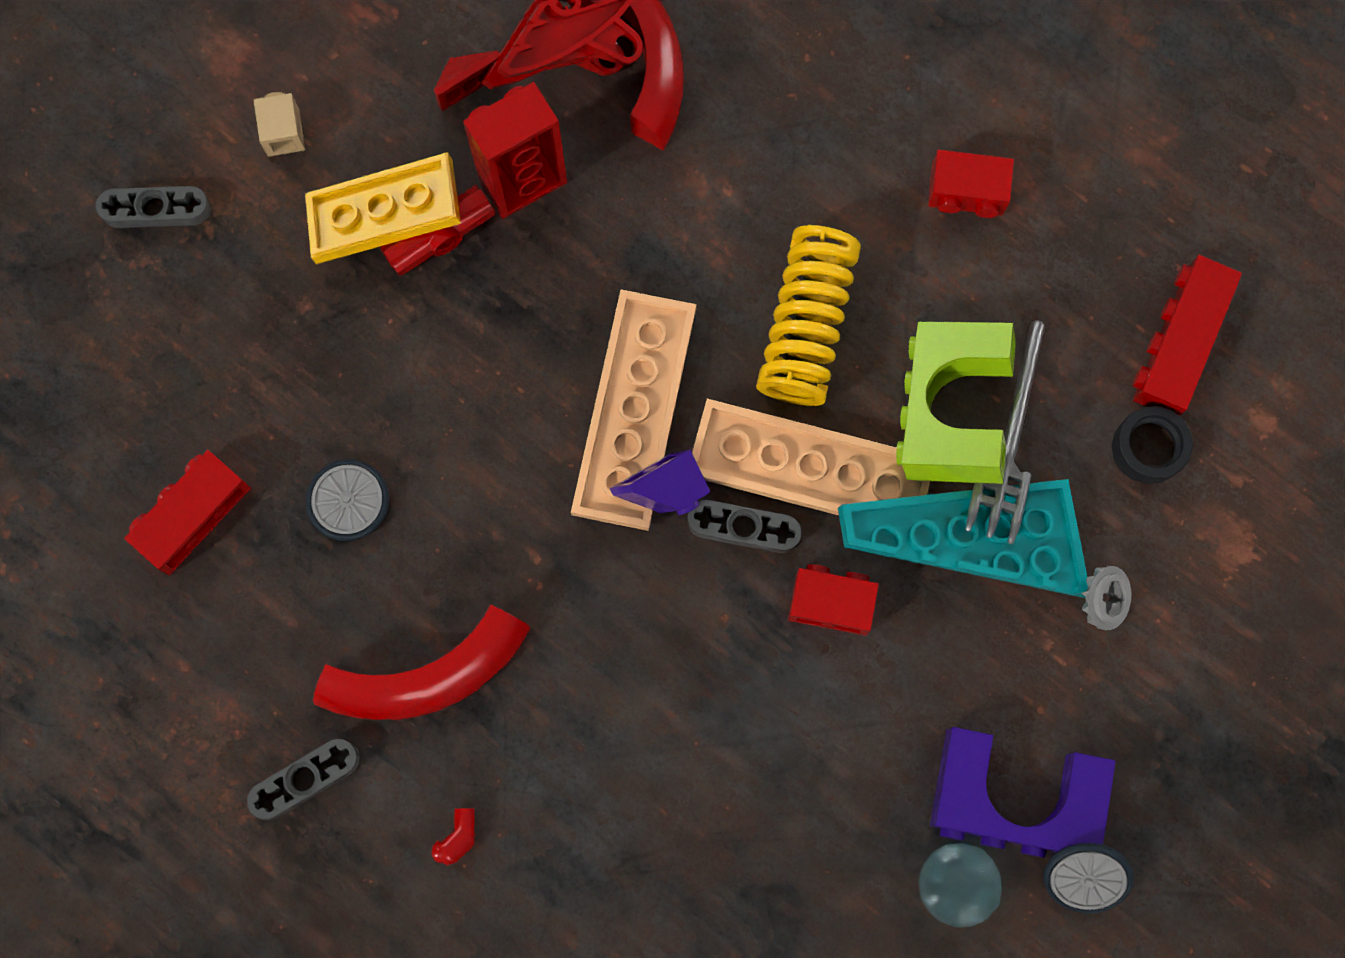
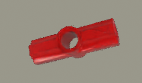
(410, 252)

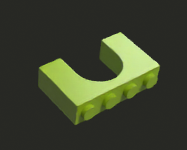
(941, 355)

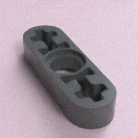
(127, 219)
(771, 540)
(282, 804)

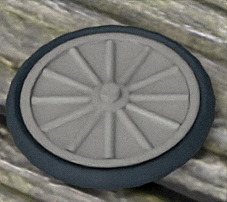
(347, 500)
(1088, 878)

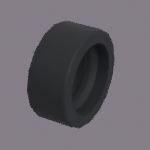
(1168, 421)

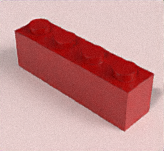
(1187, 335)

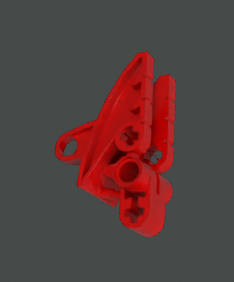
(563, 37)

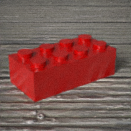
(516, 149)

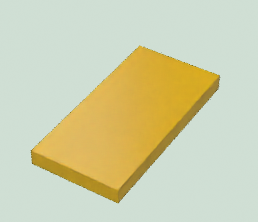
(382, 208)

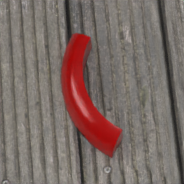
(663, 84)
(430, 686)

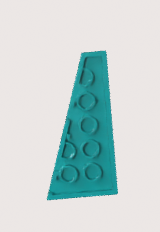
(934, 534)

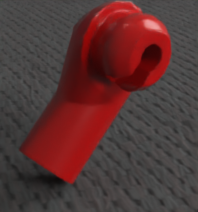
(459, 841)

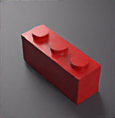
(186, 512)

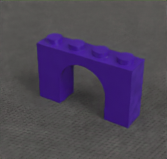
(964, 806)

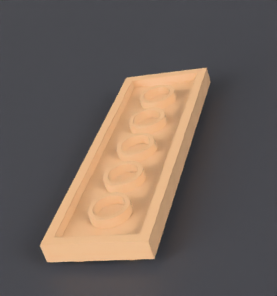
(633, 404)
(796, 460)

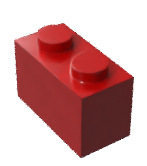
(970, 183)
(833, 600)

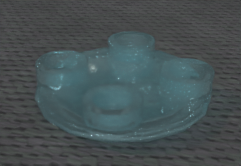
(960, 885)

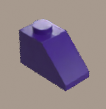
(666, 485)

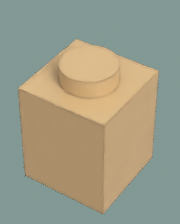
(279, 124)

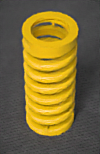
(818, 311)

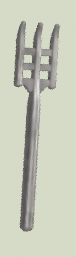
(1012, 440)

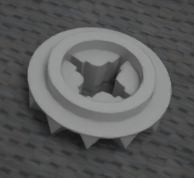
(1116, 585)

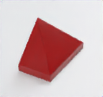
(462, 77)

